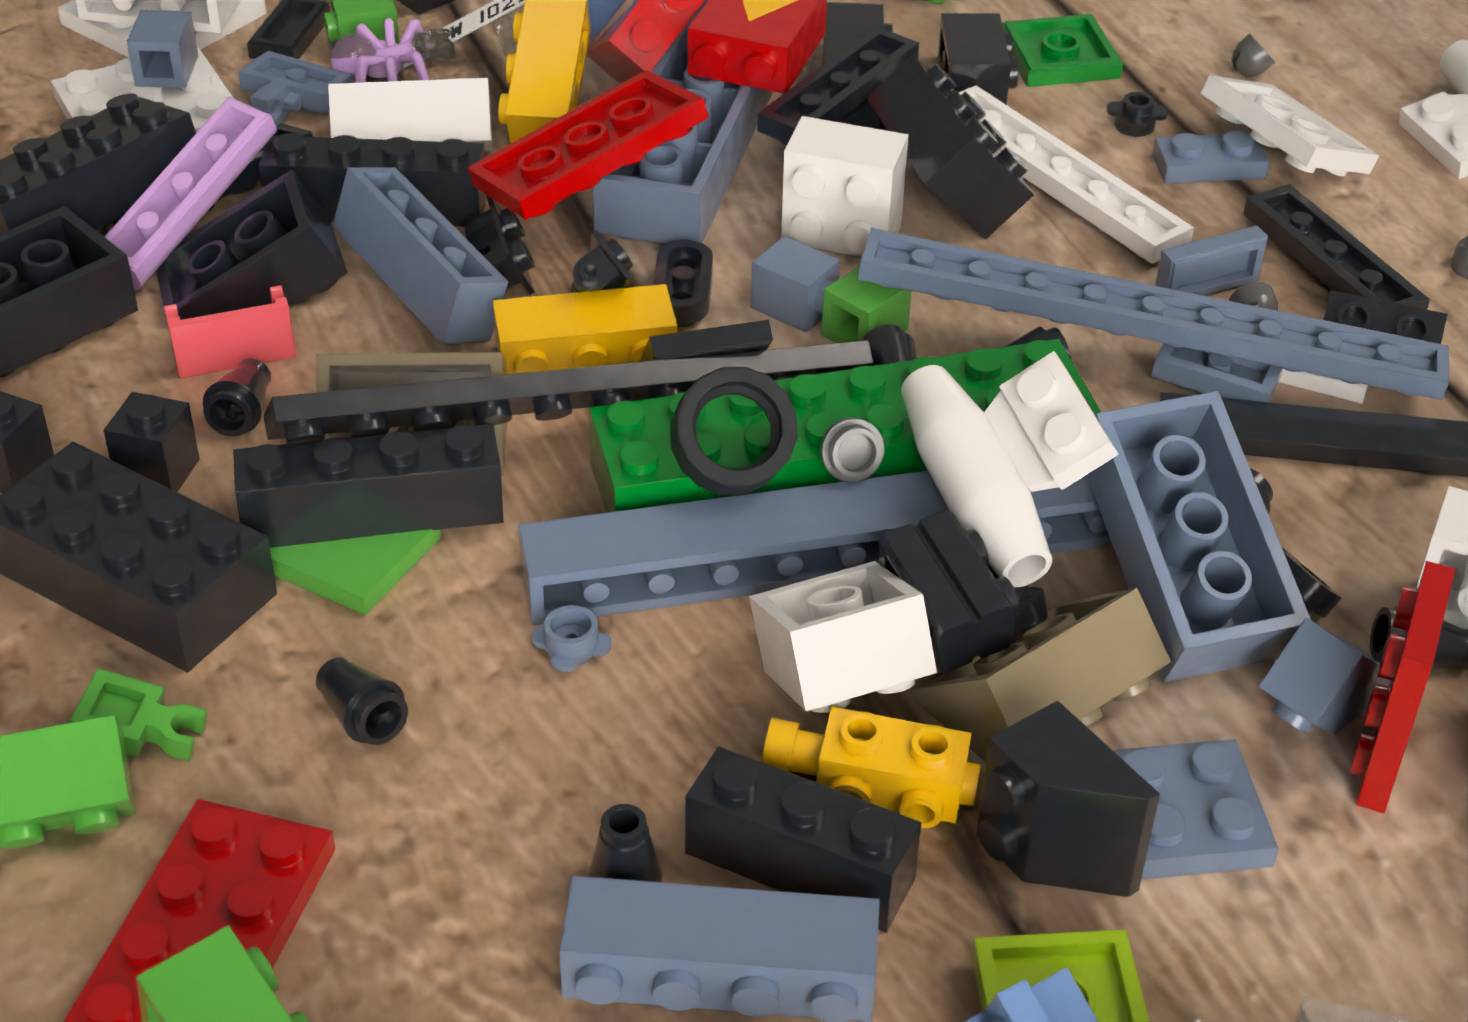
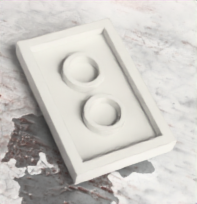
(1287, 124)

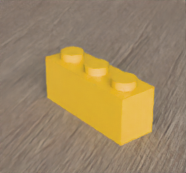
(547, 65)
(581, 327)

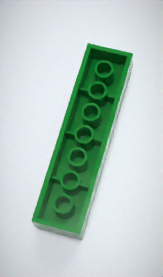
(639, 469)

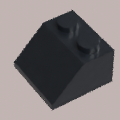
(1065, 806)

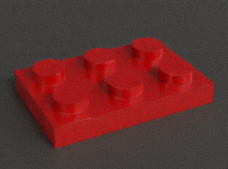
(1407, 665)

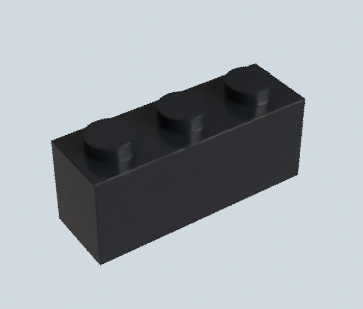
(799, 834)

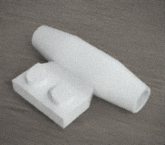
(1442, 119)
(990, 461)

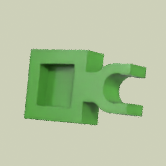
(141, 713)

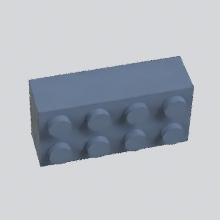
(1196, 536)

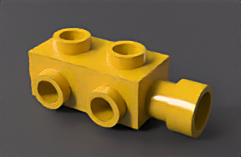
(881, 761)

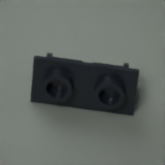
(498, 238)
(603, 267)
(1385, 317)

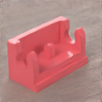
(229, 337)

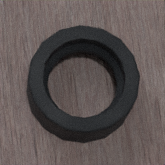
(767, 396)

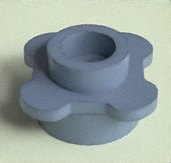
(571, 637)

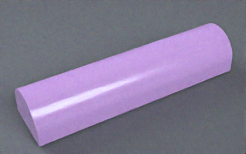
(190, 186)

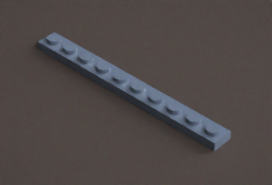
(1156, 314)

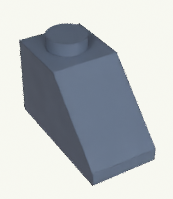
(1321, 680)

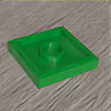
(1062, 50)

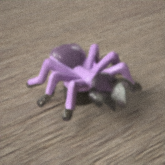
(383, 59)

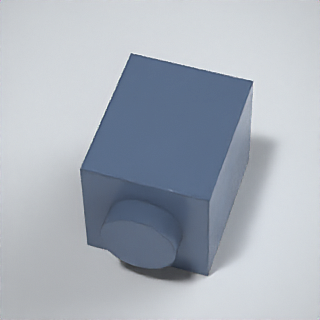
(162, 48)
(791, 282)

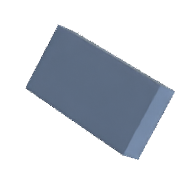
(1213, 262)

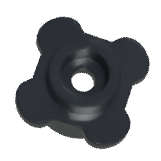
(1136, 114)

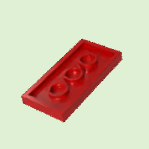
(587, 144)
(215, 874)

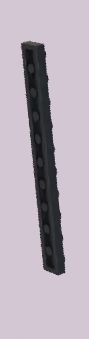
(545, 393)

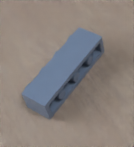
(419, 254)
(720, 949)

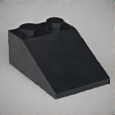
(255, 245)

